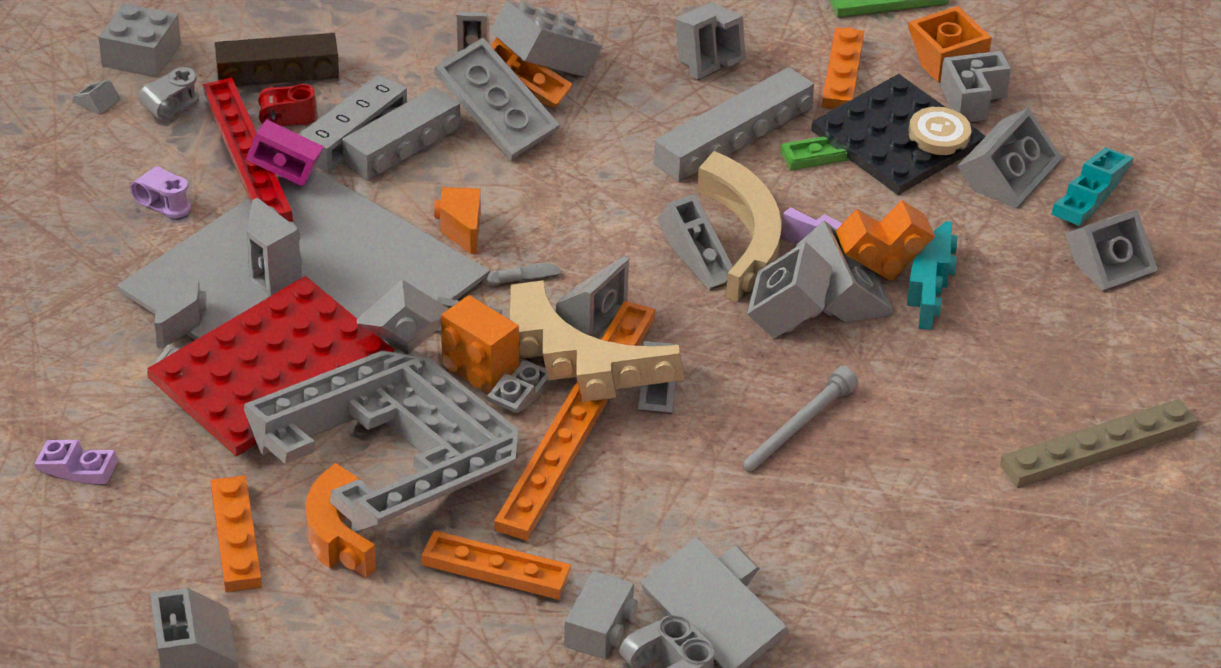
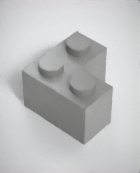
(974, 81)

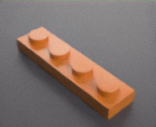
(843, 67)
(235, 533)
(496, 565)

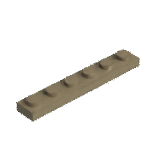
(1098, 443)

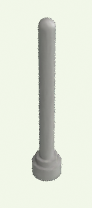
(840, 384)

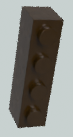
(278, 59)

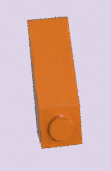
(541, 81)

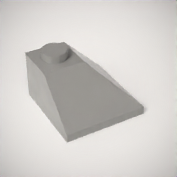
(597, 299)
(403, 317)

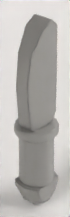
(519, 274)

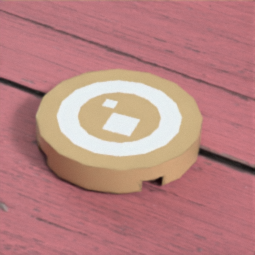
(939, 130)

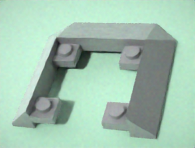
(439, 416)

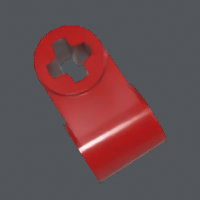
(291, 105)

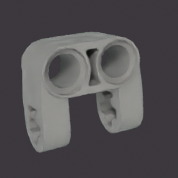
(671, 640)

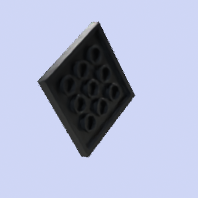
(877, 138)

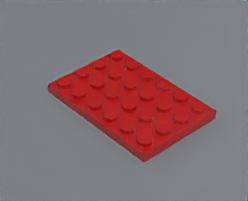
(259, 353)

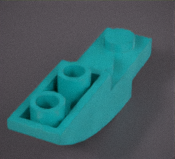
(931, 274)

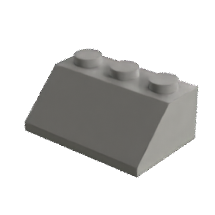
(1011, 159)
(853, 288)

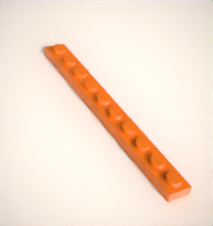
(565, 437)

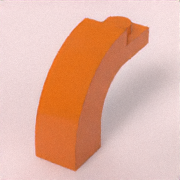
(327, 534)

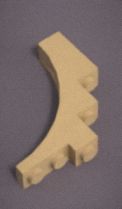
(570, 353)

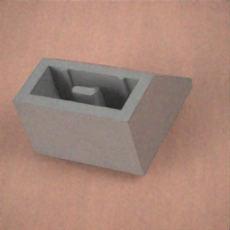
(272, 249)
(192, 631)

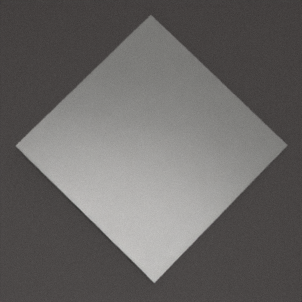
(345, 249)

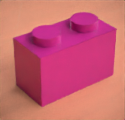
(284, 152)

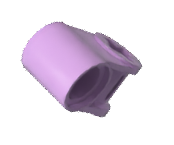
(162, 192)

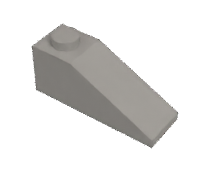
(695, 240)

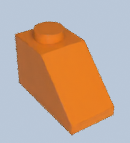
(460, 216)

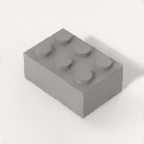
(546, 37)

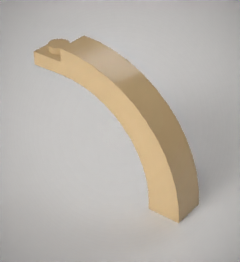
(755, 206)

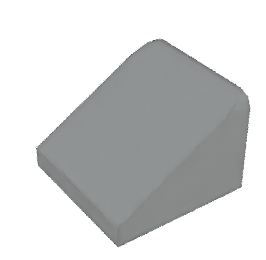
(97, 96)
(739, 564)

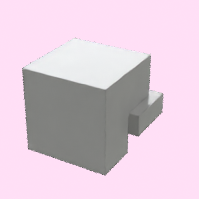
(710, 38)

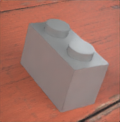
(600, 615)

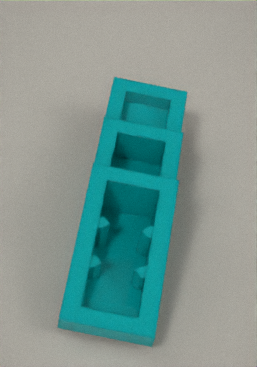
(1092, 186)

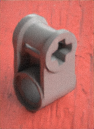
(168, 95)

